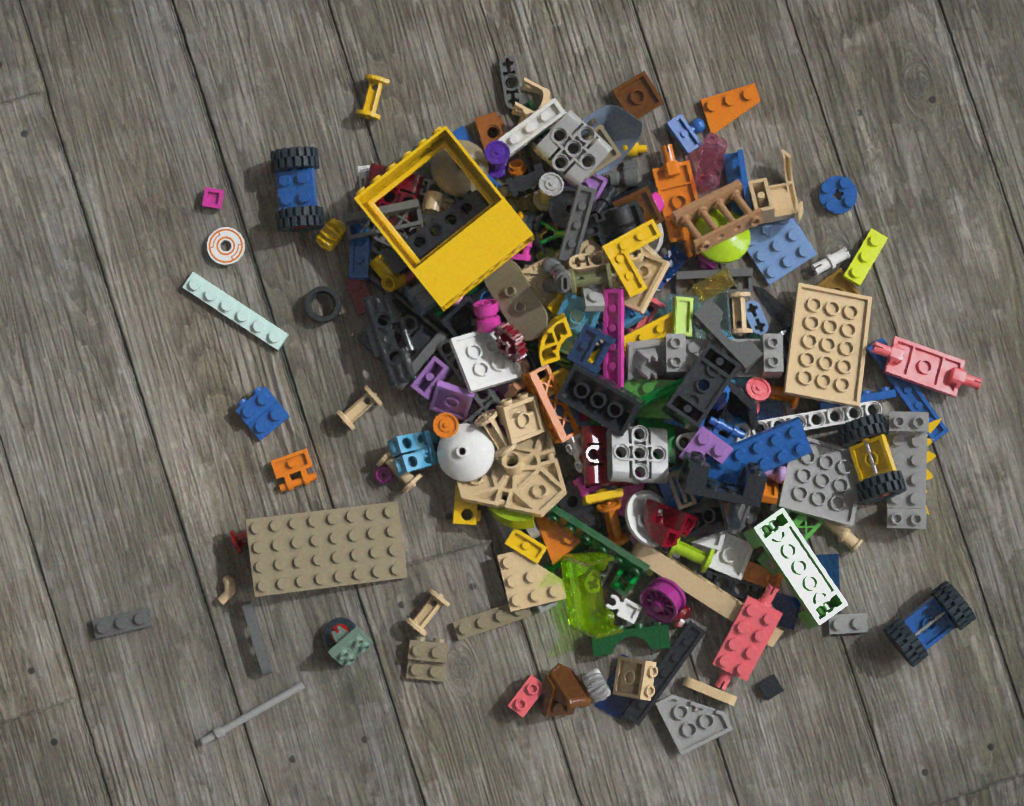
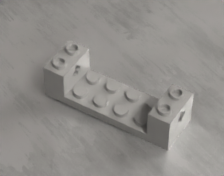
(682, 352)
(909, 452)

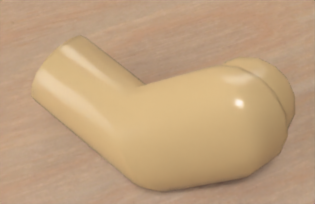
(229, 589)

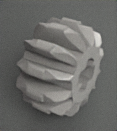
(596, 685)

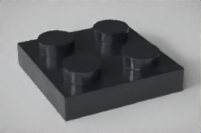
(743, 406)

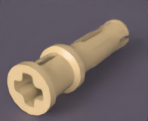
(843, 535)

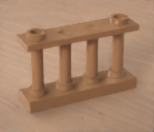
(709, 203)

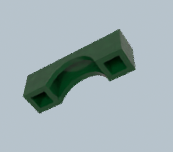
(655, 636)

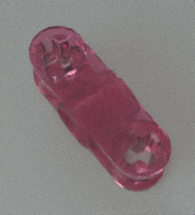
(711, 162)

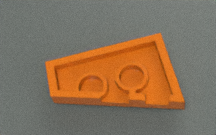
(729, 105)

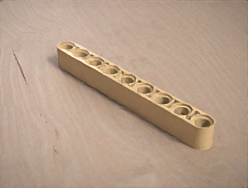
(694, 584)

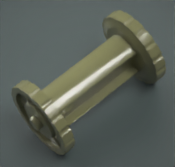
(591, 278)

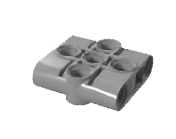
(568, 126)
(624, 468)

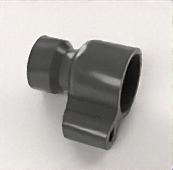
(627, 177)

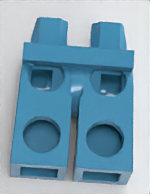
(421, 451)

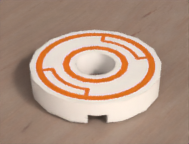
(226, 257)

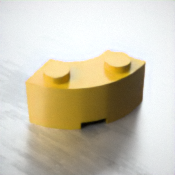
(552, 339)

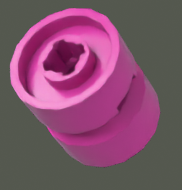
(486, 311)

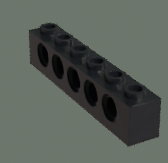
(438, 221)

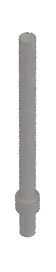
(219, 731)

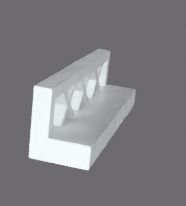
(533, 126)

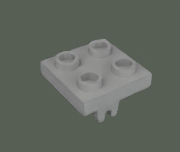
(645, 358)

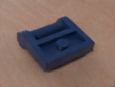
(585, 344)

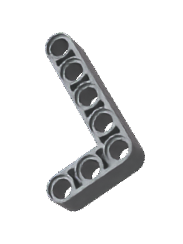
(486, 404)

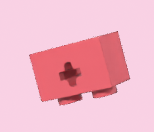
(526, 696)

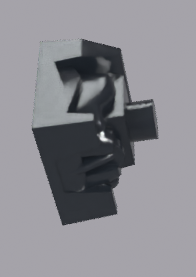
(460, 317)

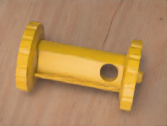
(372, 97)

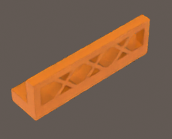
(547, 410)

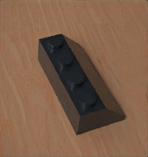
(600, 399)

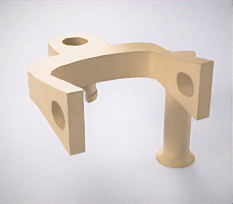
(535, 88)

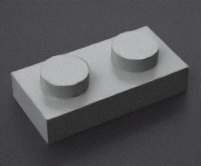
(848, 623)

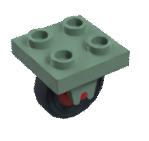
(345, 640)

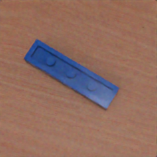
(866, 396)

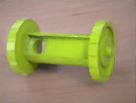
(692, 554)

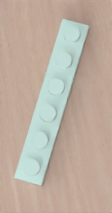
(235, 311)

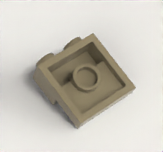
(427, 659)

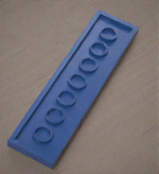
(766, 448)

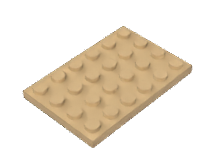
(827, 345)

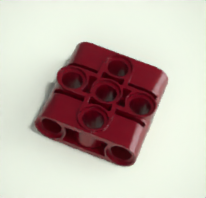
(411, 183)
(595, 470)

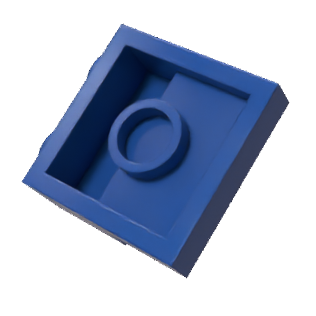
(262, 412)

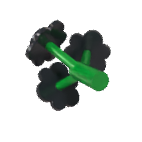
(553, 236)

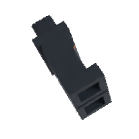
(521, 184)

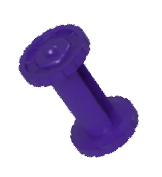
(497, 155)

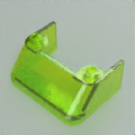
(585, 594)

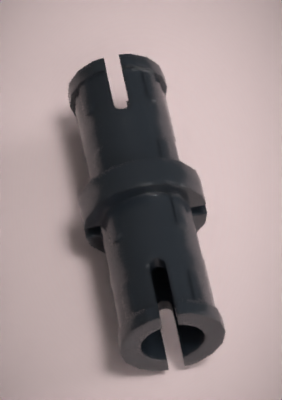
(604, 201)

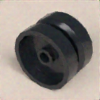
(558, 207)

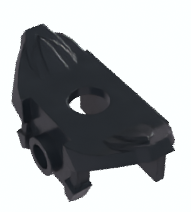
(583, 513)

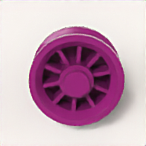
(662, 599)

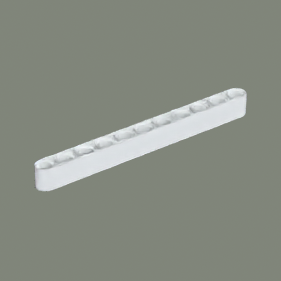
(805, 418)

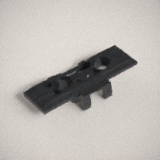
(384, 341)

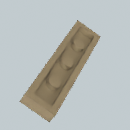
(488, 620)

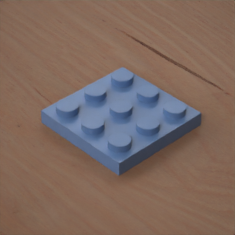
(778, 248)

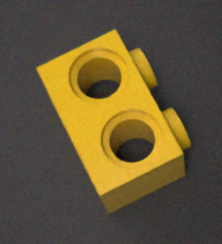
(460, 506)

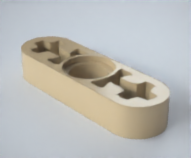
(709, 690)

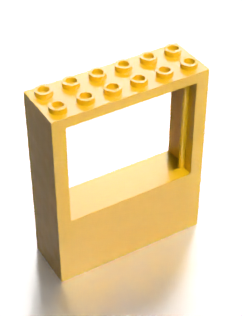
(473, 249)

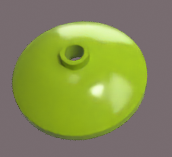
(728, 250)

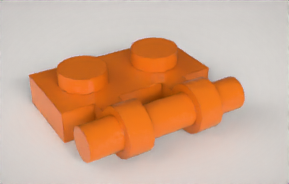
(292, 464)

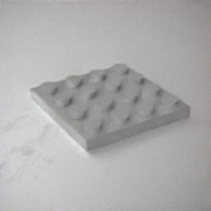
(821, 484)

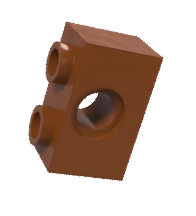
(485, 124)

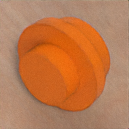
(517, 167)

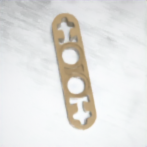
(598, 254)

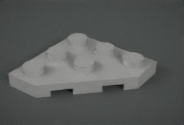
(691, 722)

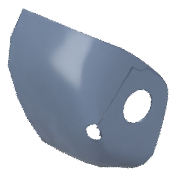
(620, 126)

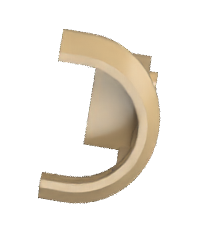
(778, 200)

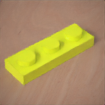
(865, 257)

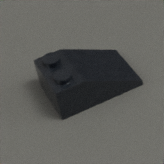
(713, 519)

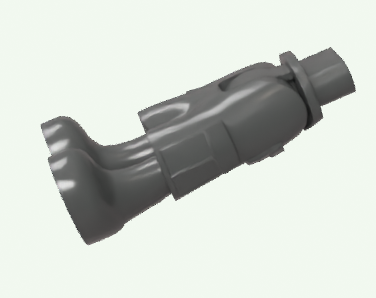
(560, 277)

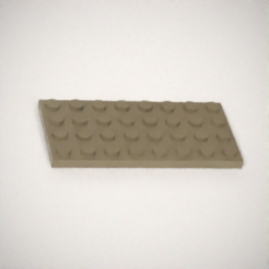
(325, 548)

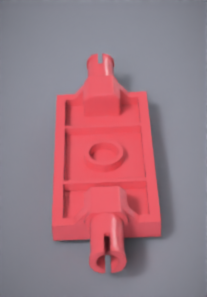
(925, 366)
(747, 637)

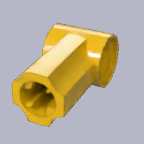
(389, 280)

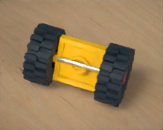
(872, 459)

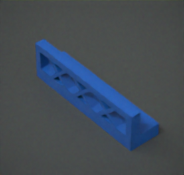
(735, 169)

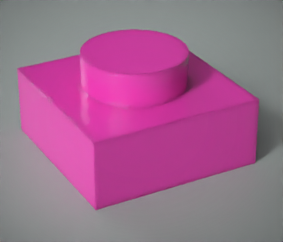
(213, 198)

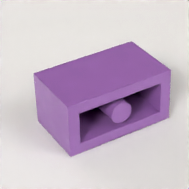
(428, 378)

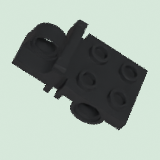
(614, 222)

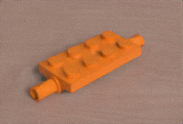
(677, 189)

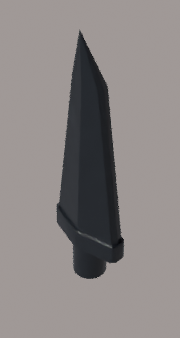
(778, 310)

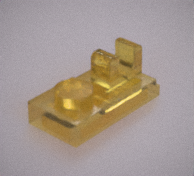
(714, 285)

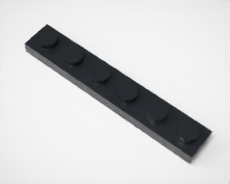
(666, 670)

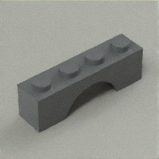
(708, 319)

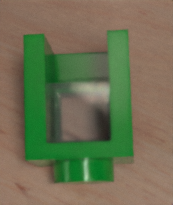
(624, 582)

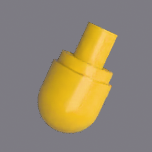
(636, 149)

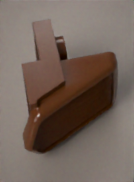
(563, 692)

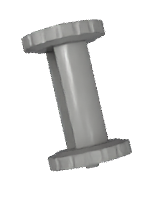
(549, 186)

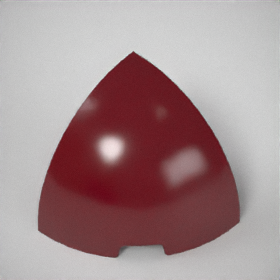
(667, 523)

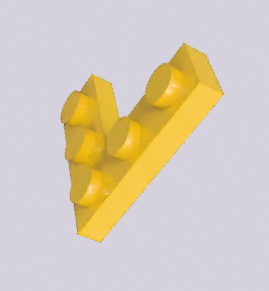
(618, 255)

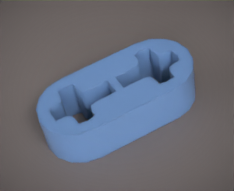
(759, 315)

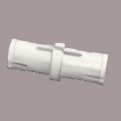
(830, 261)

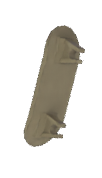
(517, 300)

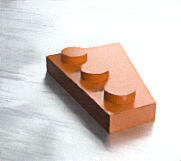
(556, 539)

